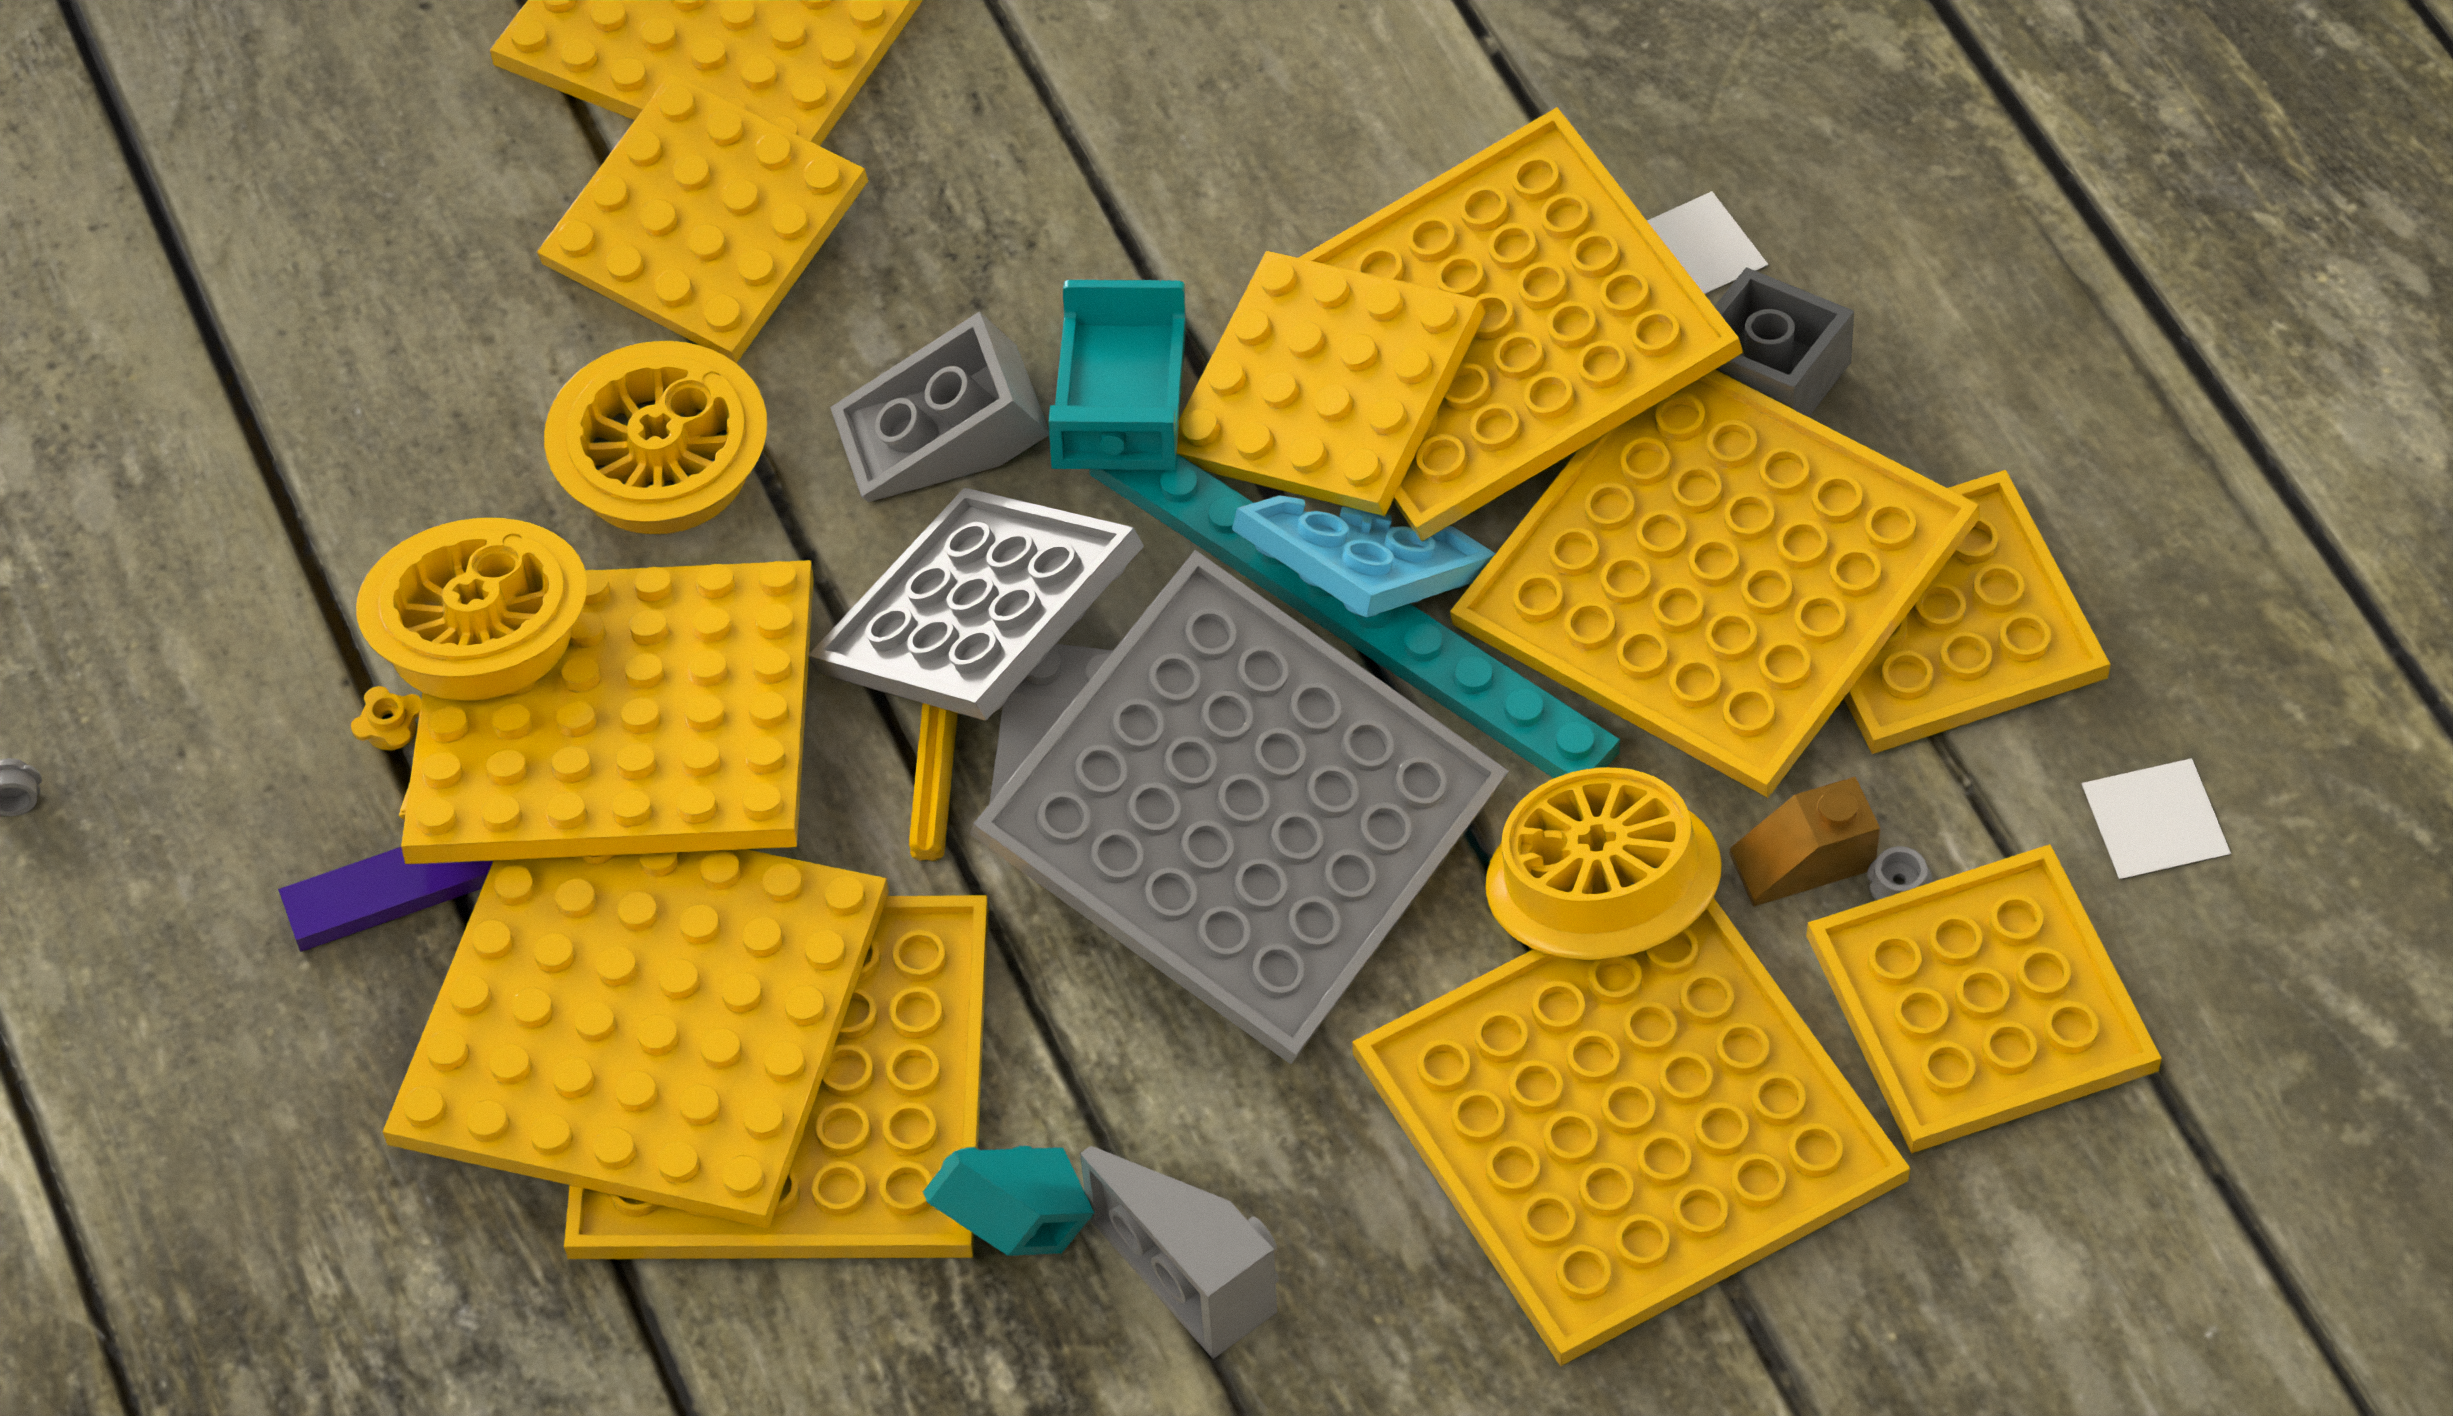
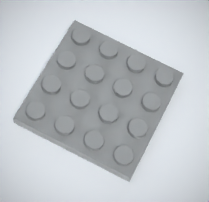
(976, 602)

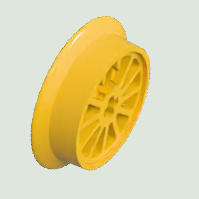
(657, 440)
(473, 606)
(1577, 848)

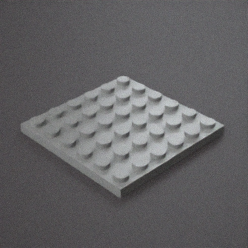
(1240, 805)

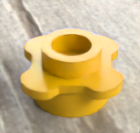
(390, 732)

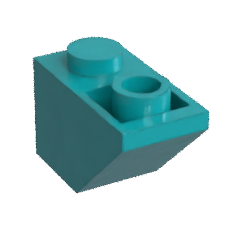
(1013, 1197)

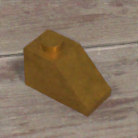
(1808, 843)

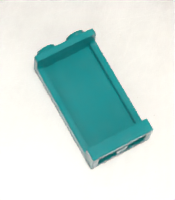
(1119, 375)

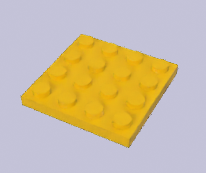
(703, 217)
(1326, 381)
(1982, 635)
(1982, 998)

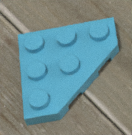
(1360, 553)

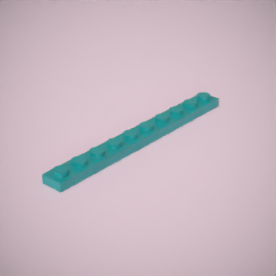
(1398, 639)

